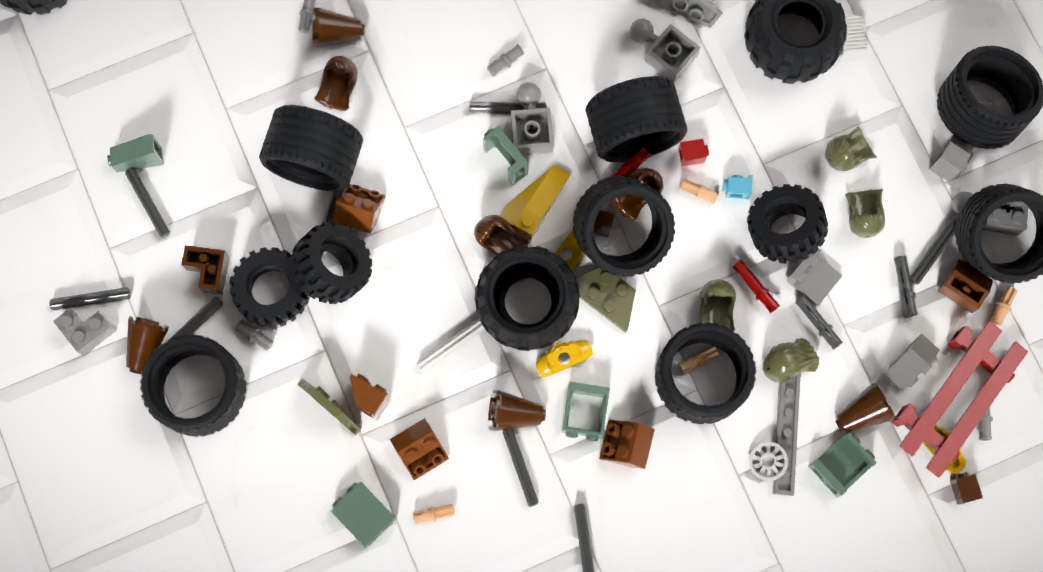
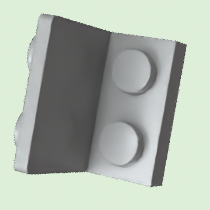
(814, 278)

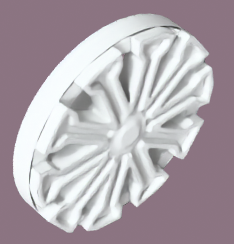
(768, 461)

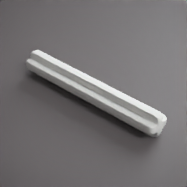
(450, 345)

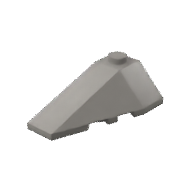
(698, 11)

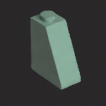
(136, 154)

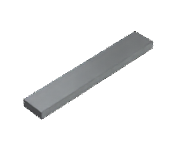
(787, 433)

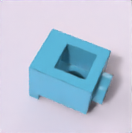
(737, 187)

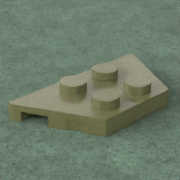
(608, 296)
(333, 407)

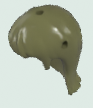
(848, 151)
(866, 212)
(717, 303)
(789, 360)

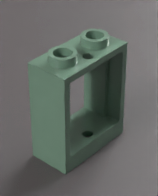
(589, 390)

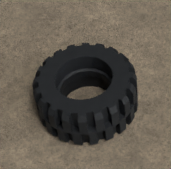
(782, 202)
(315, 276)
(245, 277)

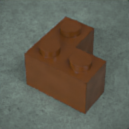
(211, 264)

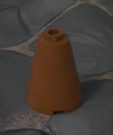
(334, 28)
(142, 339)
(865, 411)
(513, 412)

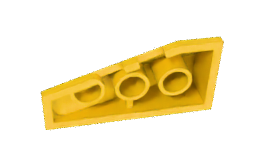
(532, 205)

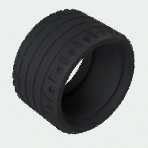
(1006, 73)
(634, 117)
(311, 148)
(970, 226)
(653, 248)
(728, 342)
(159, 367)

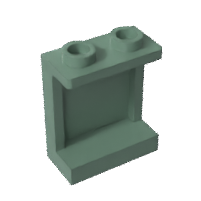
(518, 163)
(843, 464)
(362, 514)

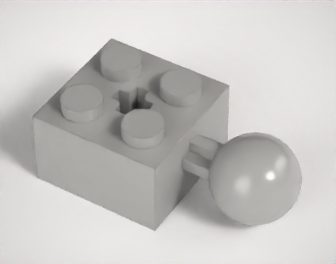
(669, 42)
(533, 119)
(1006, 219)

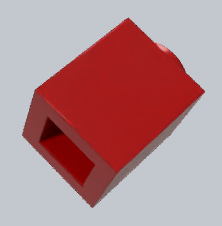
(693, 152)

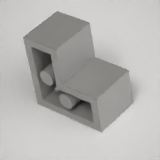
(952, 159)
(87, 334)
(912, 362)

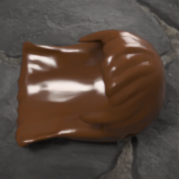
(337, 83)
(631, 205)
(497, 234)

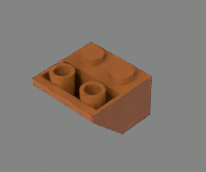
(359, 208)
(966, 286)
(369, 398)
(627, 443)
(419, 449)

